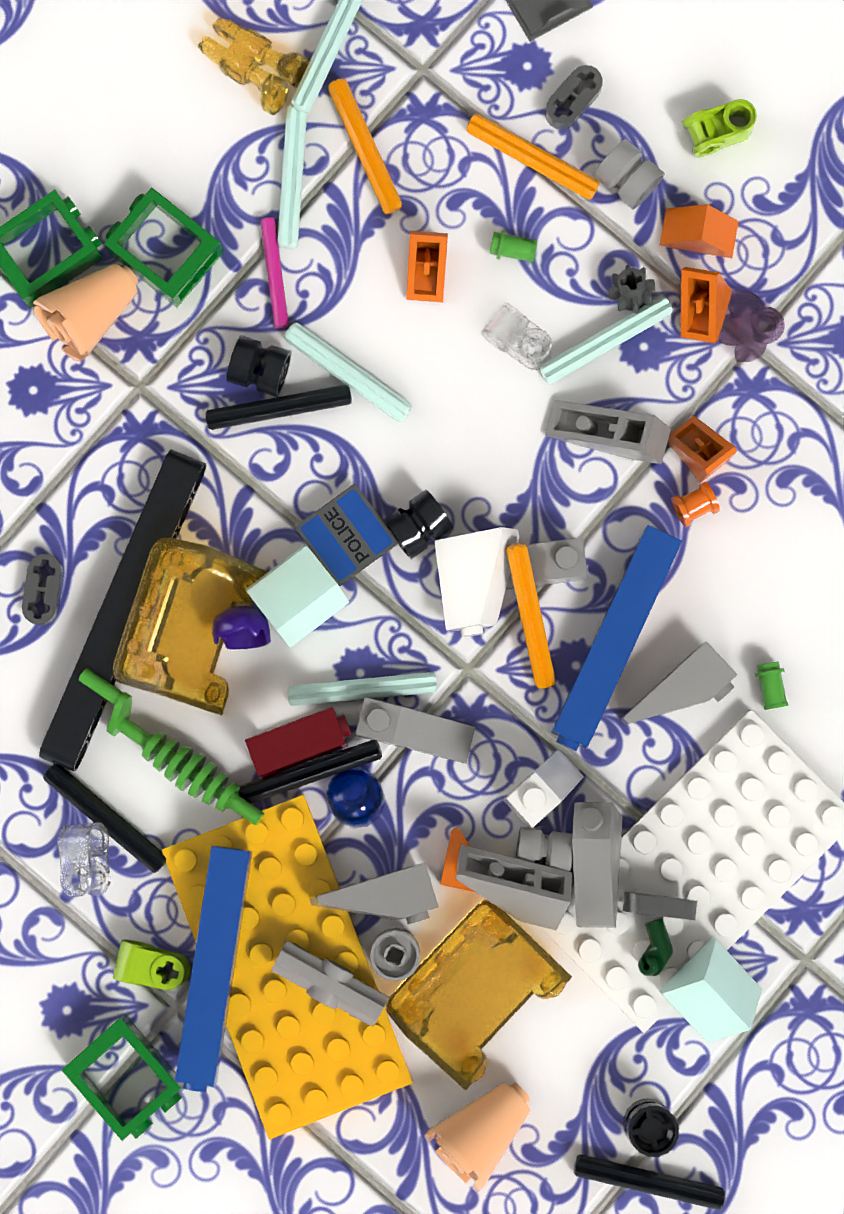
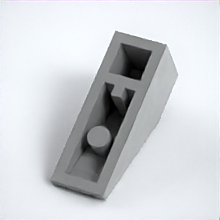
(609, 431)
(556, 562)
(691, 683)
(414, 730)
(596, 863)
(516, 886)
(390, 896)

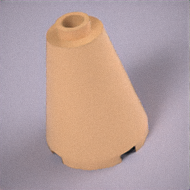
(86, 308)
(481, 1132)

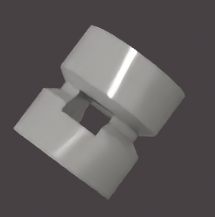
(626, 171)
(549, 850)
(395, 954)

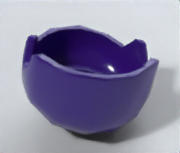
(241, 628)

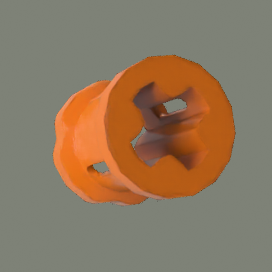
(695, 504)

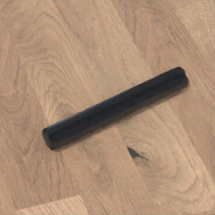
(278, 407)
(311, 771)
(100, 812)
(649, 1182)

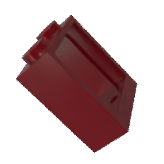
(298, 742)

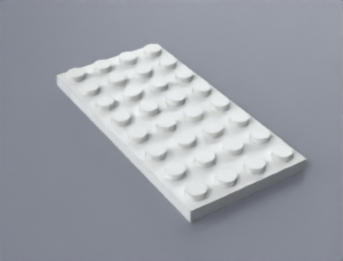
(722, 836)

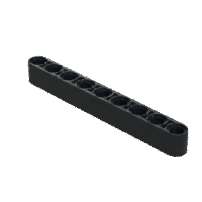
(160, 518)

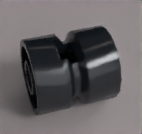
(246, 362)
(418, 524)
(651, 1128)

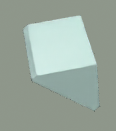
(297, 595)
(714, 993)

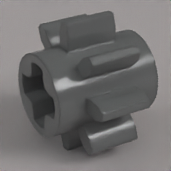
(631, 279)

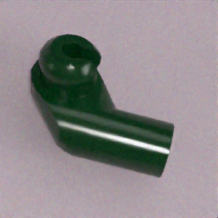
(658, 951)

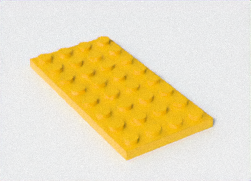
(293, 1049)

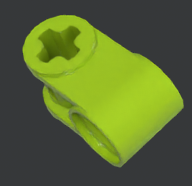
(713, 130)
(144, 963)

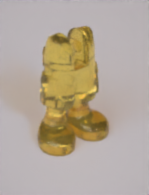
(244, 56)

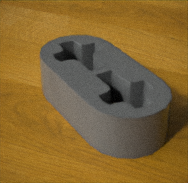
(567, 92)
(34, 588)
(659, 906)

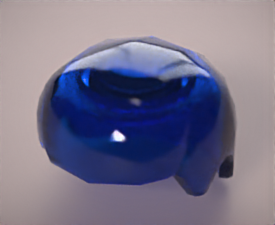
(355, 797)

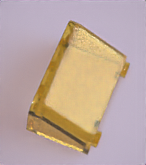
(170, 624)
(473, 990)

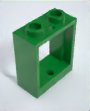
(65, 270)
(191, 270)
(167, 1099)

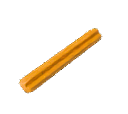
(365, 146)
(532, 156)
(530, 615)

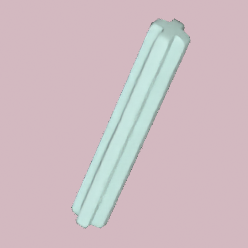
(325, 54)
(292, 178)
(606, 340)
(347, 372)
(360, 688)

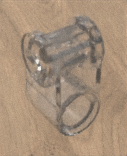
(514, 333)
(83, 856)

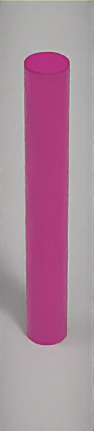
(274, 273)

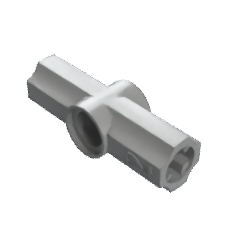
(330, 983)

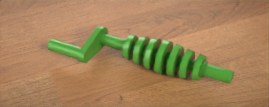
(167, 754)

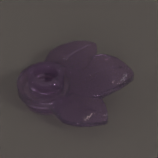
(743, 329)

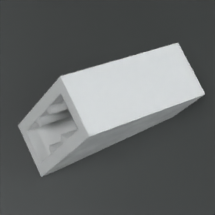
(474, 578)
(543, 789)

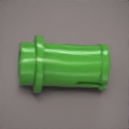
(513, 246)
(772, 685)

